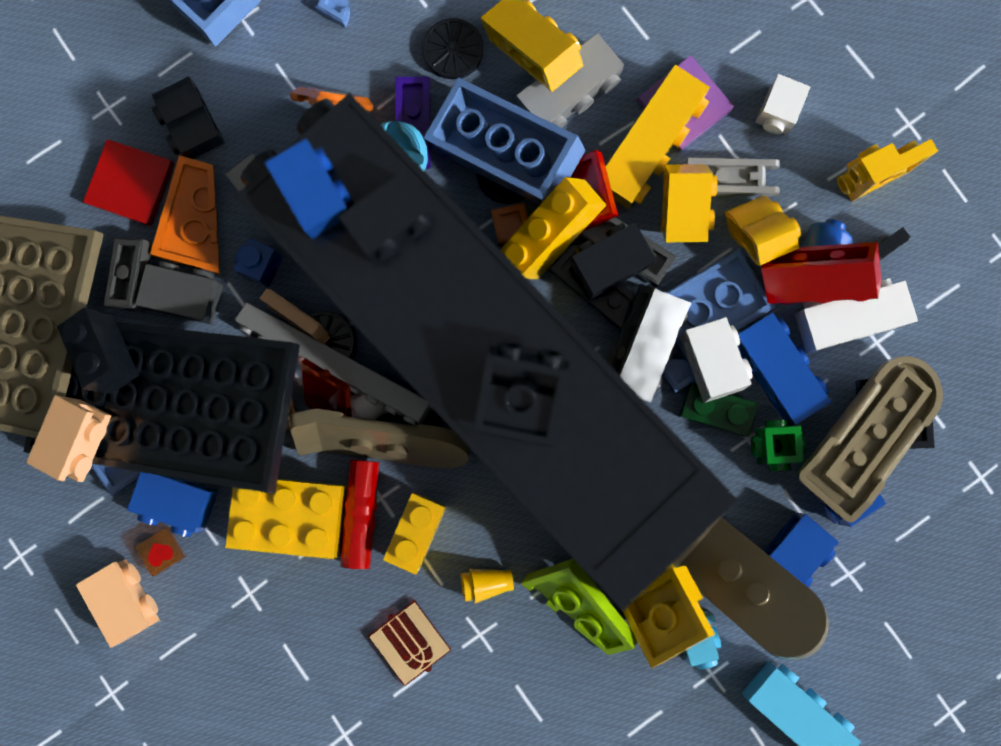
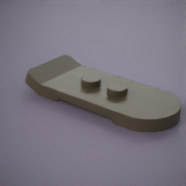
(873, 436)
(416, 445)
(756, 592)

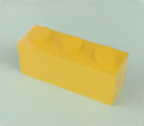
(533, 42)
(553, 227)

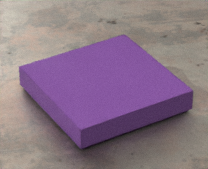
(716, 109)

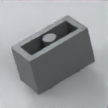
(178, 293)

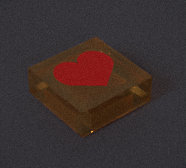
(160, 552)

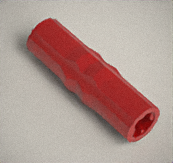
(359, 514)

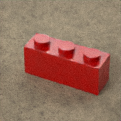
(824, 274)

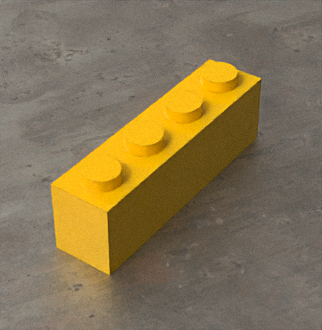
(654, 134)

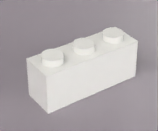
(848, 320)

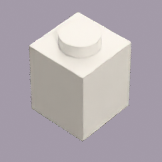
(782, 105)

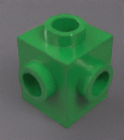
(790, 441)

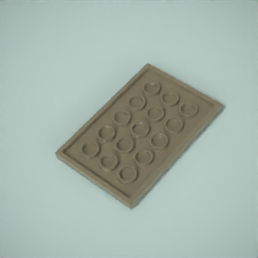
(42, 283)

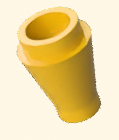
(485, 583)

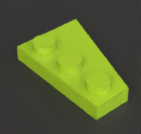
(579, 597)

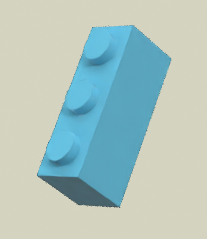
(796, 711)

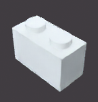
(716, 359)

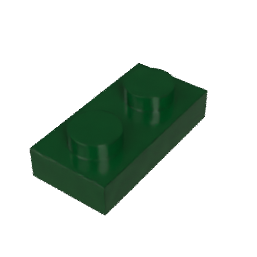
(724, 413)

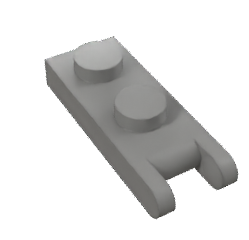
(741, 176)

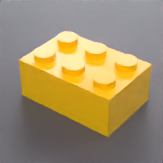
(294, 521)

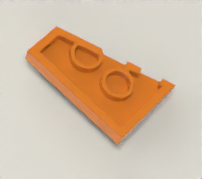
(189, 218)

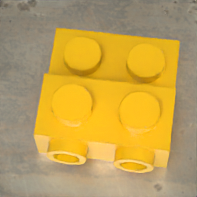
(880, 166)
(668, 616)

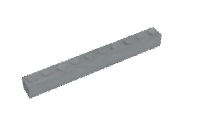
(361, 379)

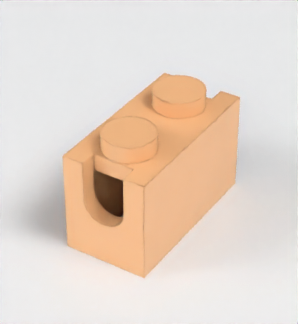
(68, 439)
(118, 602)

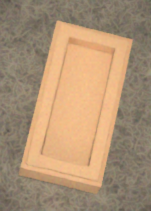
(294, 316)

